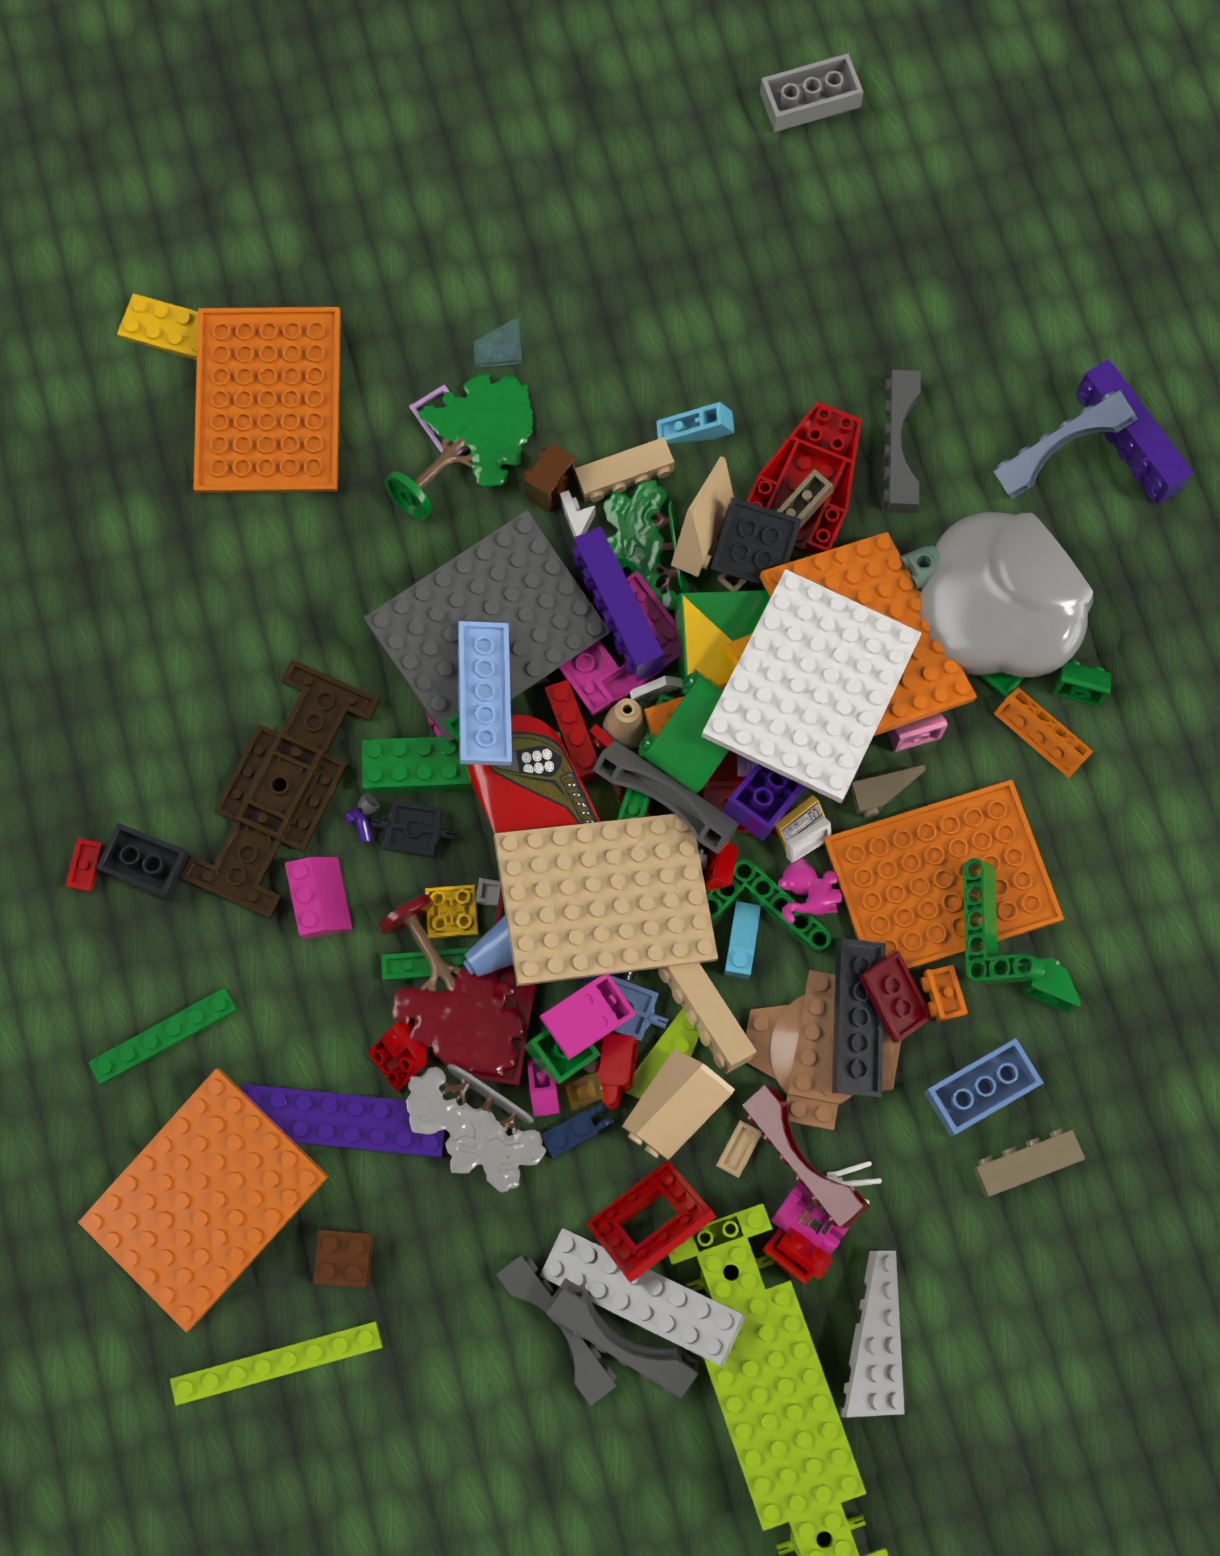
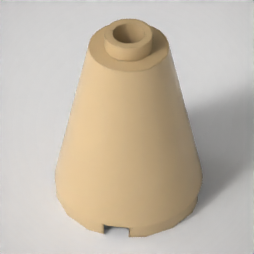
(626, 723)

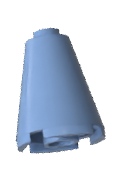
(491, 951)

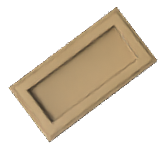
(739, 1149)

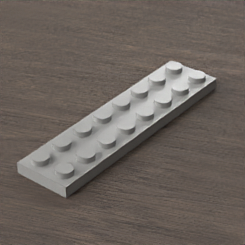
(648, 1300)

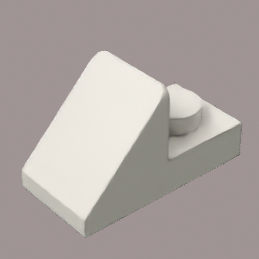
(577, 519)

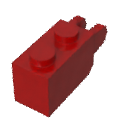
(616, 1067)

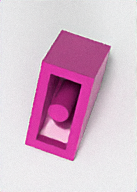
(542, 1091)

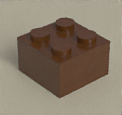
(549, 476)
(343, 1259)

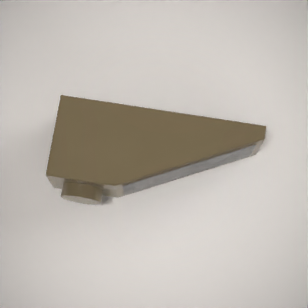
(877, 792)

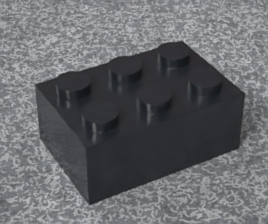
(143, 862)

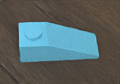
(697, 425)
(742, 940)

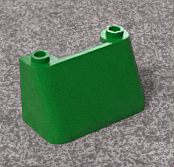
(679, 744)

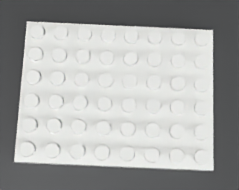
(812, 685)

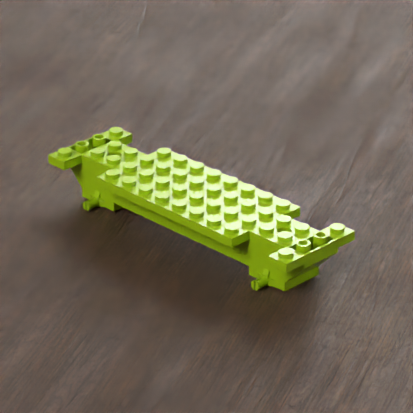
(777, 1395)

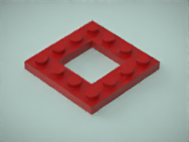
(691, 1217)

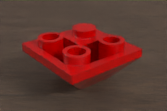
(399, 1055)

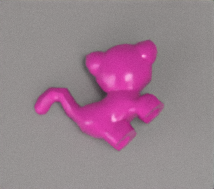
(803, 881)

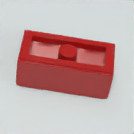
(720, 868)

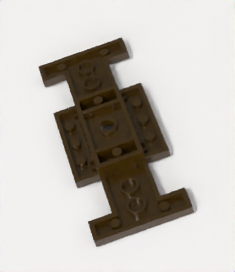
(260, 812)

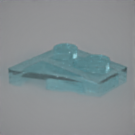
(499, 346)

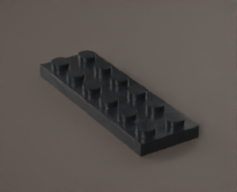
(856, 1022)

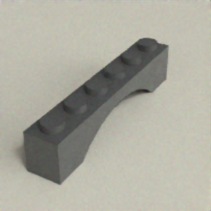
(903, 486)
(705, 821)
(665, 1366)
(590, 1376)

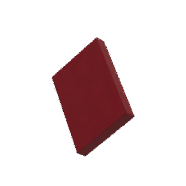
(895, 996)

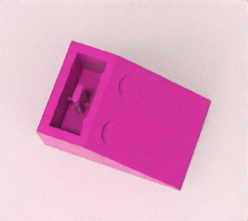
(587, 1015)

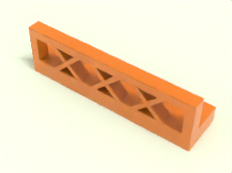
(1041, 733)

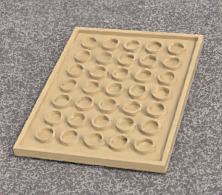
(604, 898)

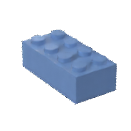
(983, 1087)

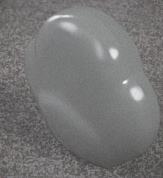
(1005, 597)

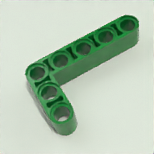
(767, 902)
(987, 932)

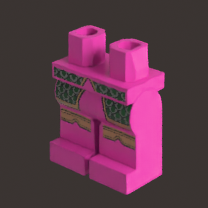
(808, 1219)

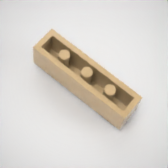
(624, 470)

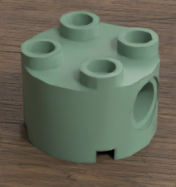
(921, 564)

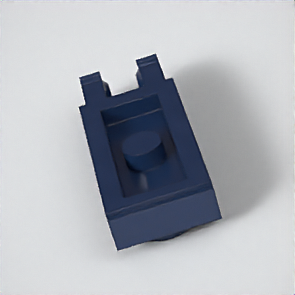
(574, 1131)

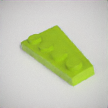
(678, 1036)

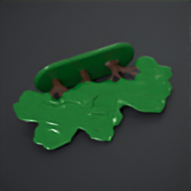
(638, 536)

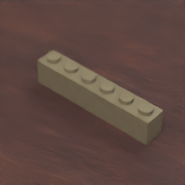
(800, 504)

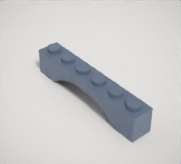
(1107, 416)

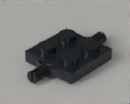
(413, 829)

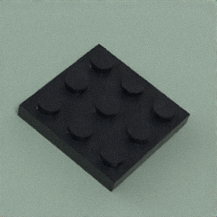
(753, 540)

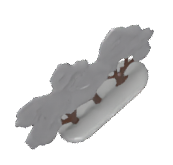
(473, 1132)

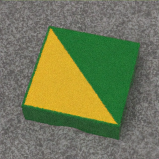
(708, 623)

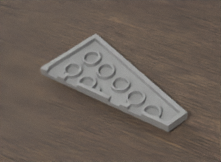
(876, 1349)

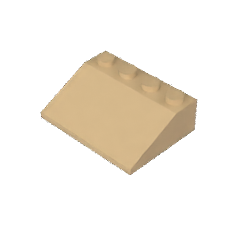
(704, 522)

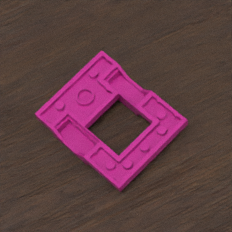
(595, 673)

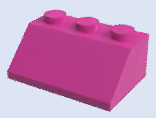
(318, 897)

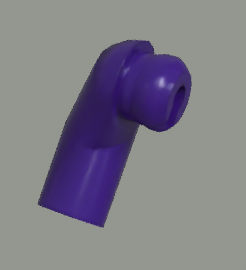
(362, 824)

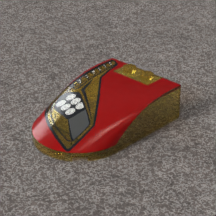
(537, 788)

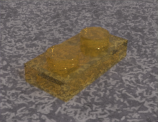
(584, 1091)

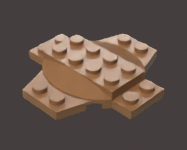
(797, 1051)

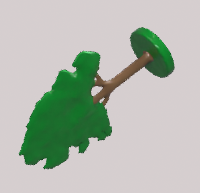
(488, 421)

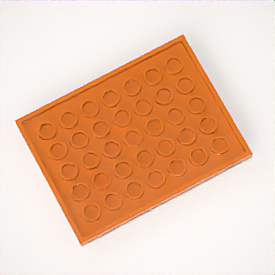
(267, 400)
(877, 579)
(907, 874)
(203, 1199)

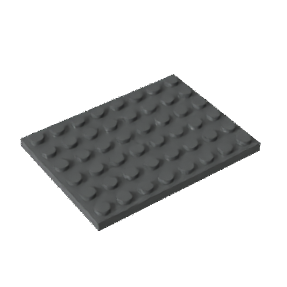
(501, 579)

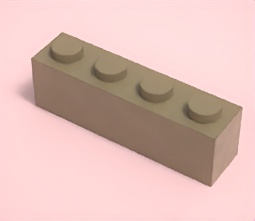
(1029, 1163)

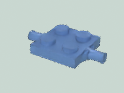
(643, 1004)

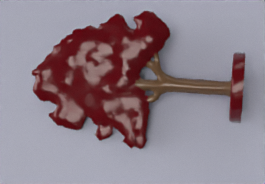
(466, 1020)

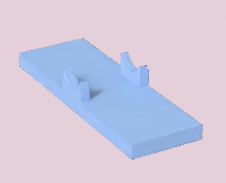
(484, 693)

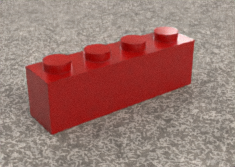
(572, 729)

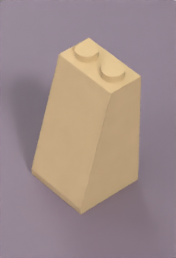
(676, 1105)

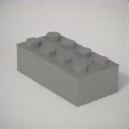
(811, 92)

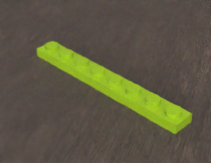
(276, 1363)

